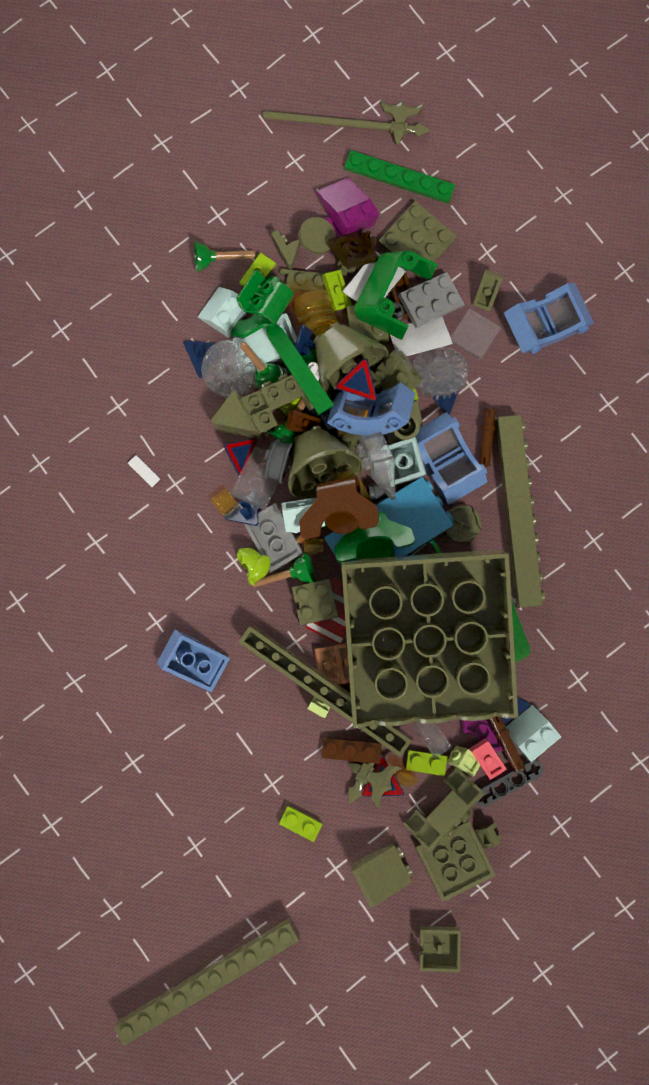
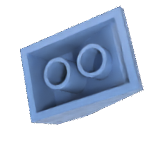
(192, 661)

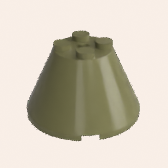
(341, 351)
(319, 459)

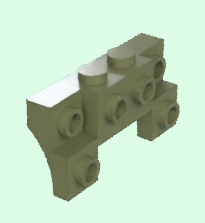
(270, 397)
(448, 813)

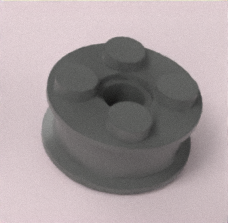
(278, 460)

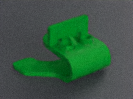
(265, 299)
(374, 541)

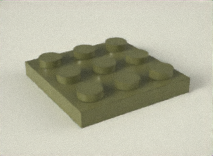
(418, 233)
(457, 862)

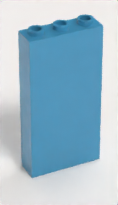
(413, 508)

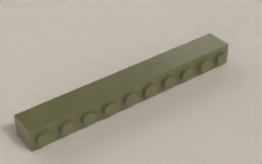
(519, 511)
(319, 686)
(206, 981)

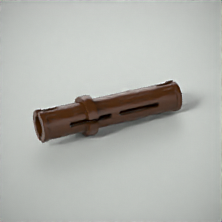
(487, 436)
(507, 743)

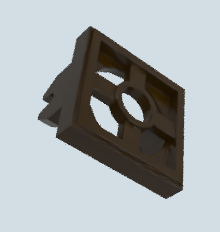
(340, 246)

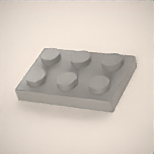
(431, 300)
(273, 539)

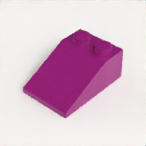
(348, 206)

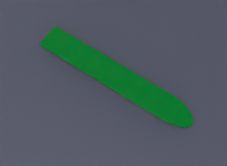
(299, 369)

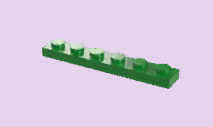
(399, 177)

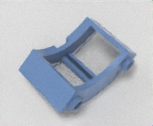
(550, 319)
(367, 417)
(449, 459)

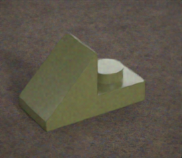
(287, 251)
(488, 290)

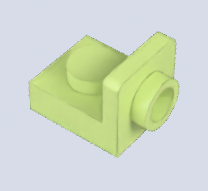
(319, 707)
(464, 760)

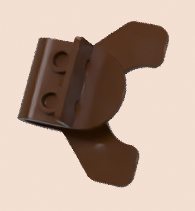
(341, 508)

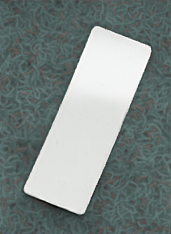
(144, 471)

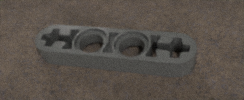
(510, 787)

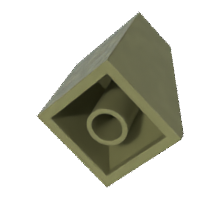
(234, 420)
(382, 874)

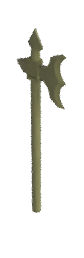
(399, 127)
(379, 781)

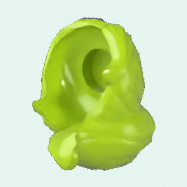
(254, 563)

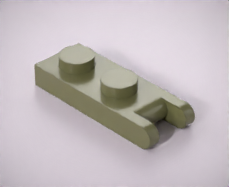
(303, 281)

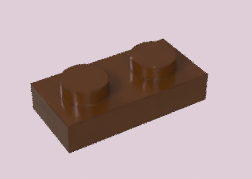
(301, 422)

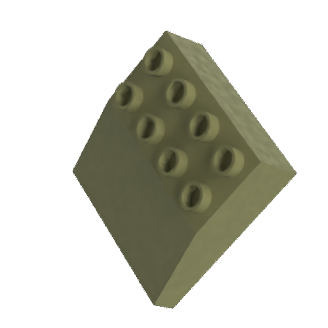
(430, 638)

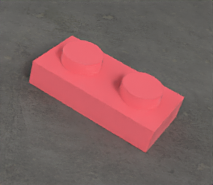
(488, 758)

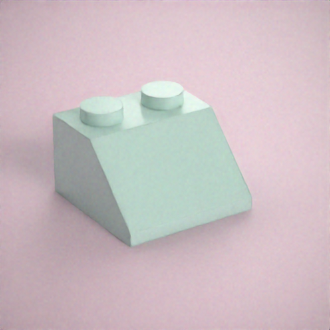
(222, 311)
(407, 461)
(532, 733)

